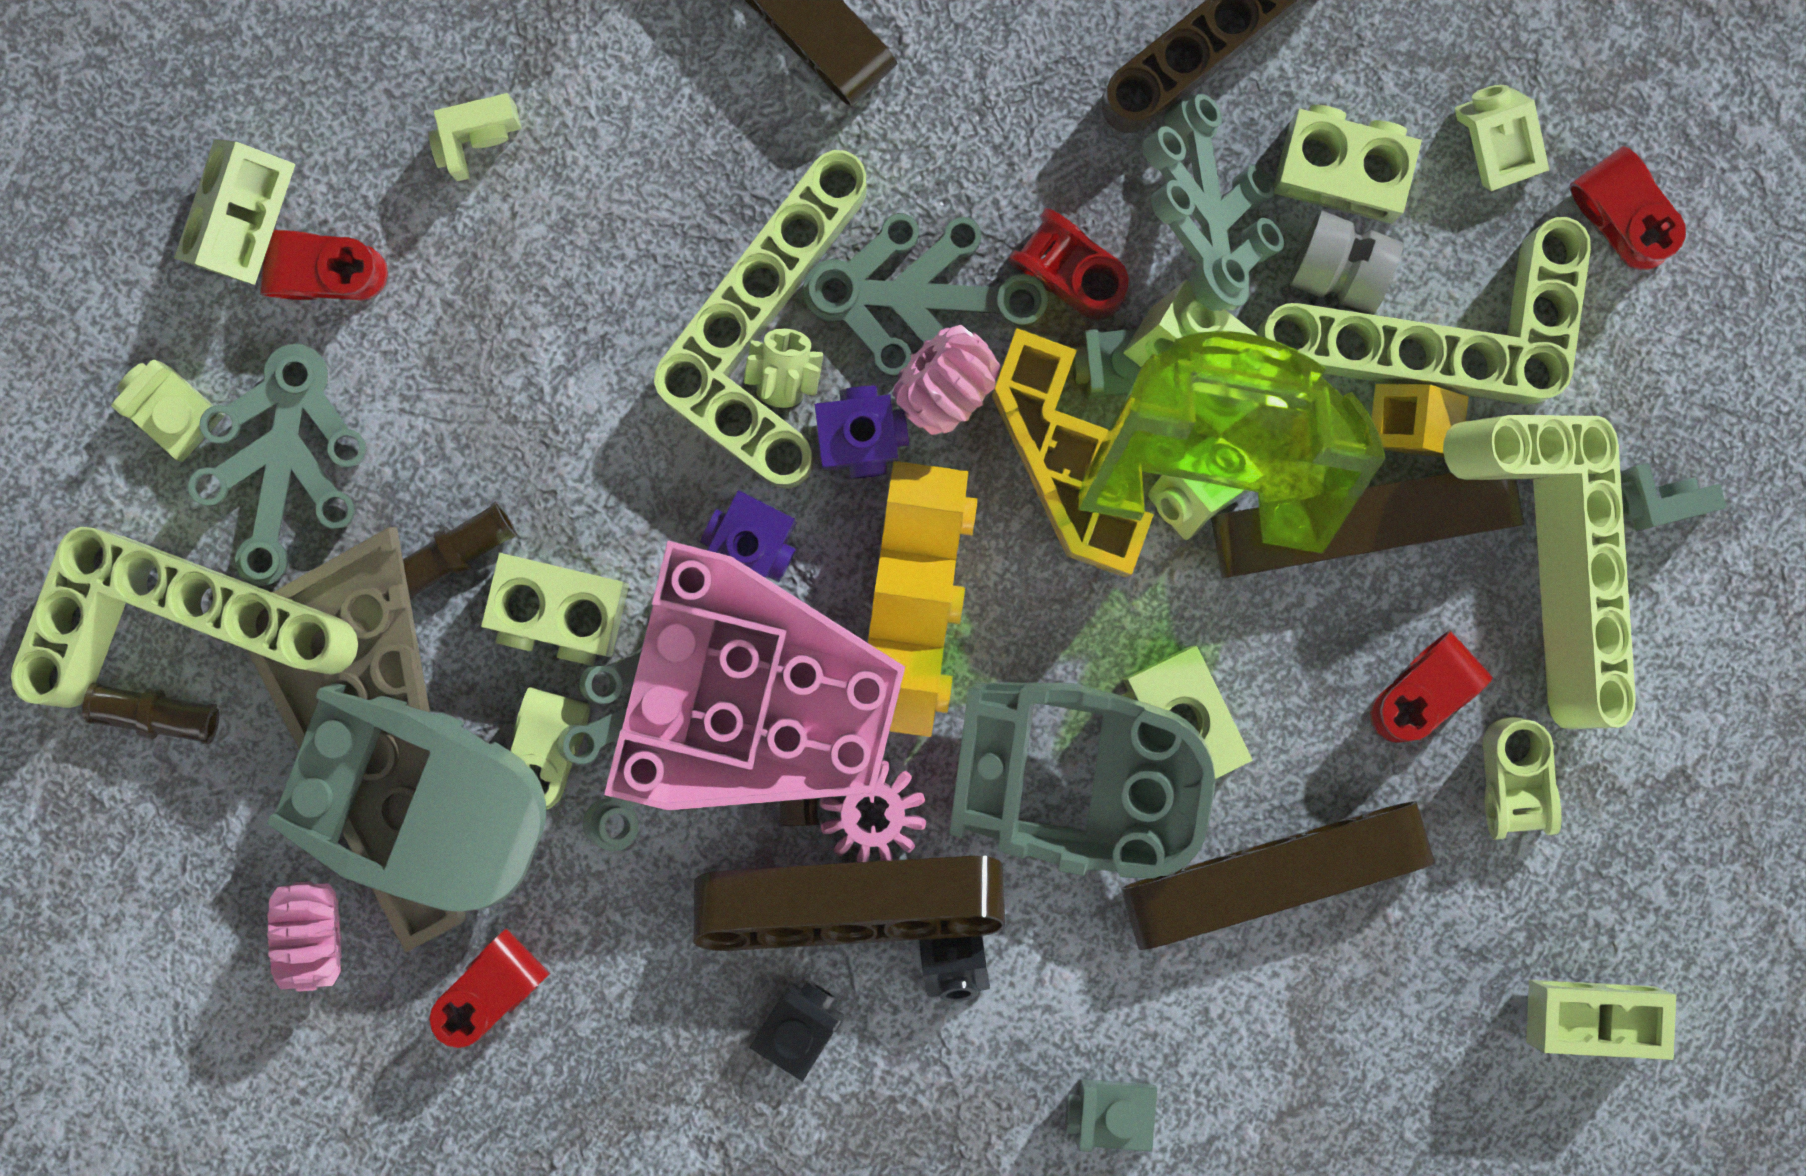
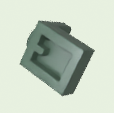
(1103, 364)
(1677, 501)
(1112, 1115)

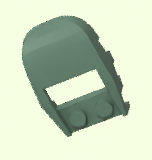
(1147, 789)
(467, 822)

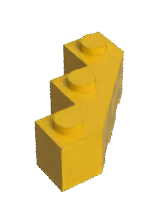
(1059, 452)
(916, 586)

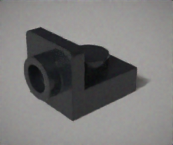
(954, 967)
(798, 1028)

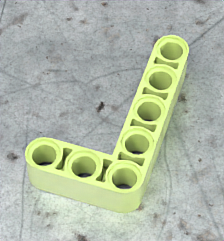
(755, 315)
(1445, 344)
(1578, 552)
(176, 596)

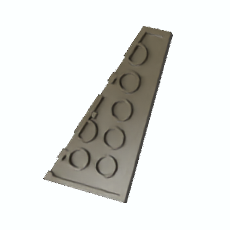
(372, 595)

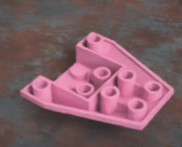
(748, 695)

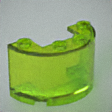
(1244, 419)

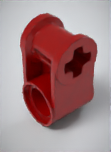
(1624, 204)
(1069, 263)
(312, 266)
(1436, 684)
(492, 985)

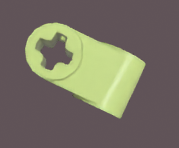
(537, 732)
(1522, 783)

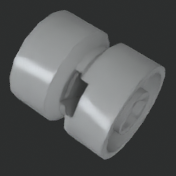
(1346, 263)

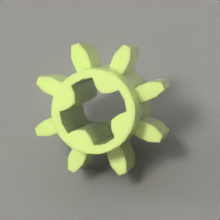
(783, 368)

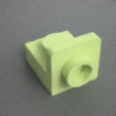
(478, 121)
(1504, 135)
(164, 407)
(1190, 503)

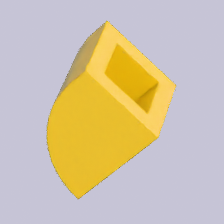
(1416, 417)

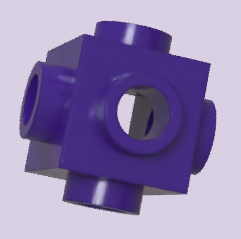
(838, 420)
(752, 518)

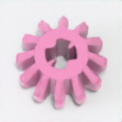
(946, 380)
(893, 812)
(304, 936)

